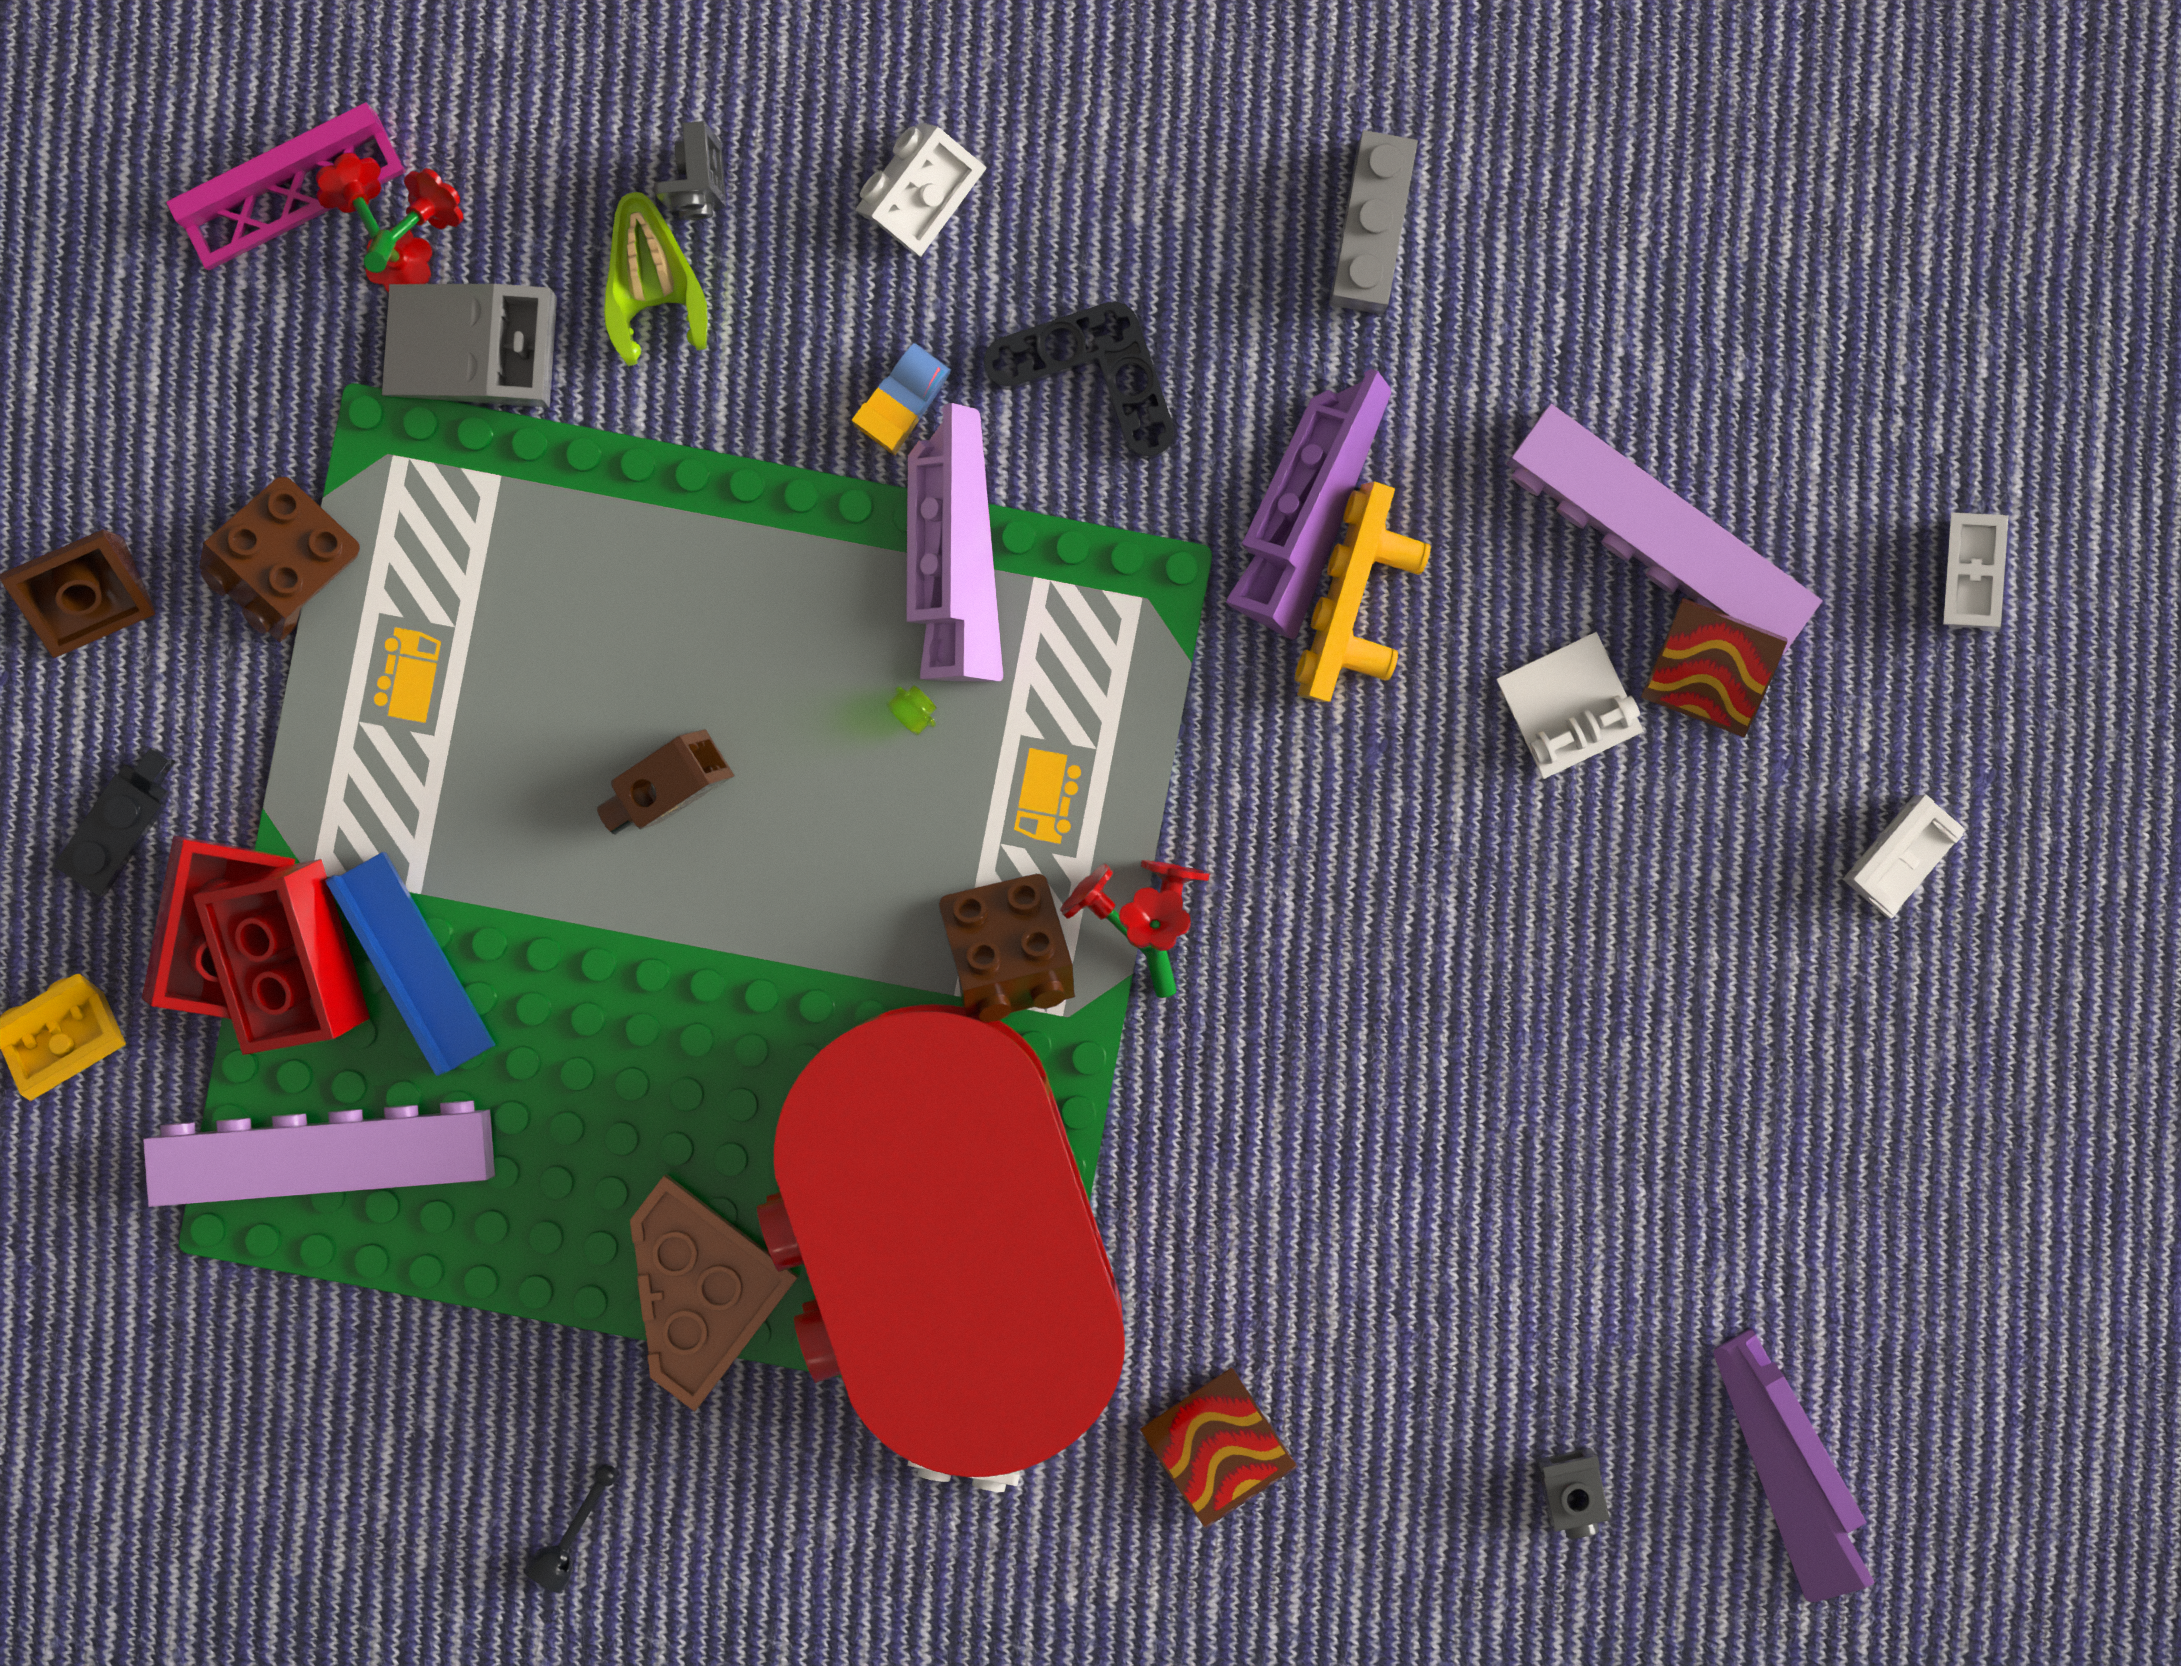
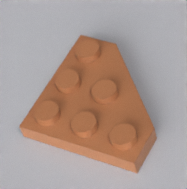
(698, 1289)

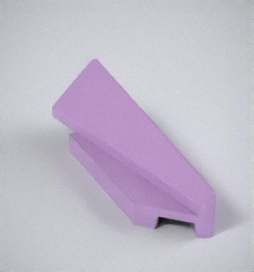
(952, 553)

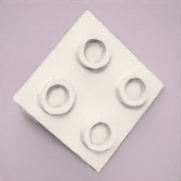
(1570, 705)

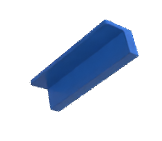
(410, 964)

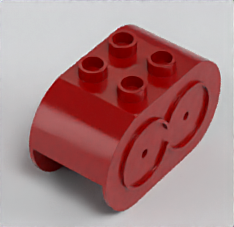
(945, 1243)

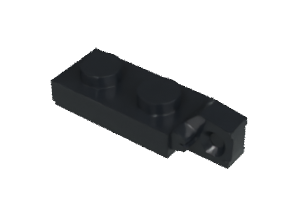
(117, 824)

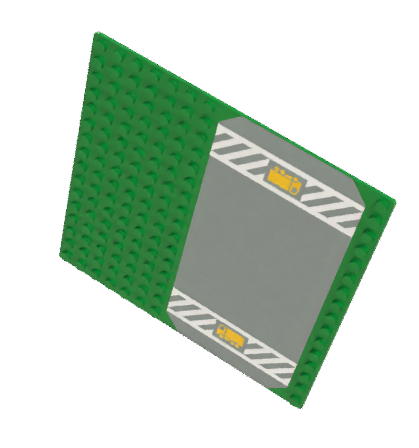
(528, 632)

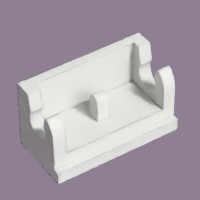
(1976, 571)
(1904, 854)

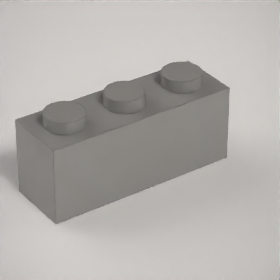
(1373, 222)

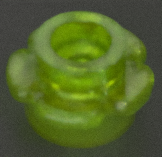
(912, 709)

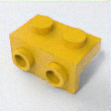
(58, 1035)

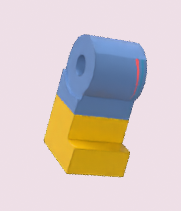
(901, 399)

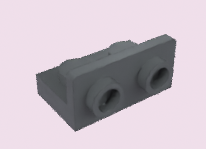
(702, 163)

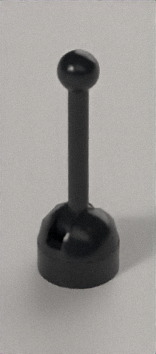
(552, 1564)

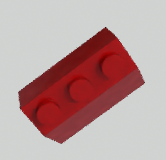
(282, 958)
(180, 961)

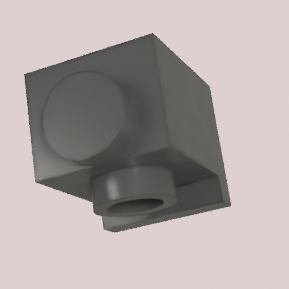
(1566, 1473)

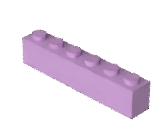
(1656, 527)
(319, 1156)

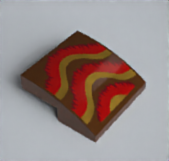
(1714, 667)
(1218, 1448)

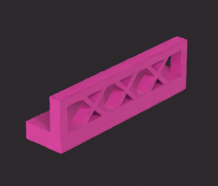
(272, 170)

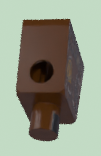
(679, 772)

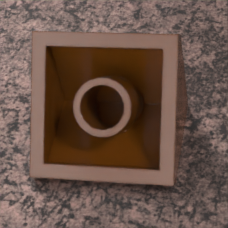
(80, 592)

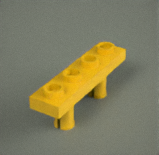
(1350, 567)

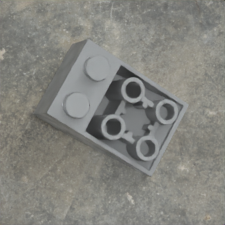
(470, 343)

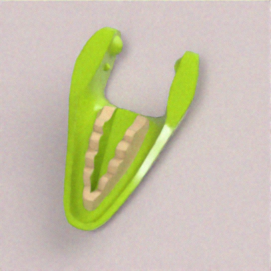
(647, 272)

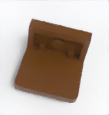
(276, 556)
(1008, 947)

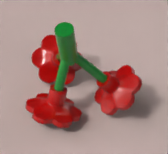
(391, 254)
(1148, 921)

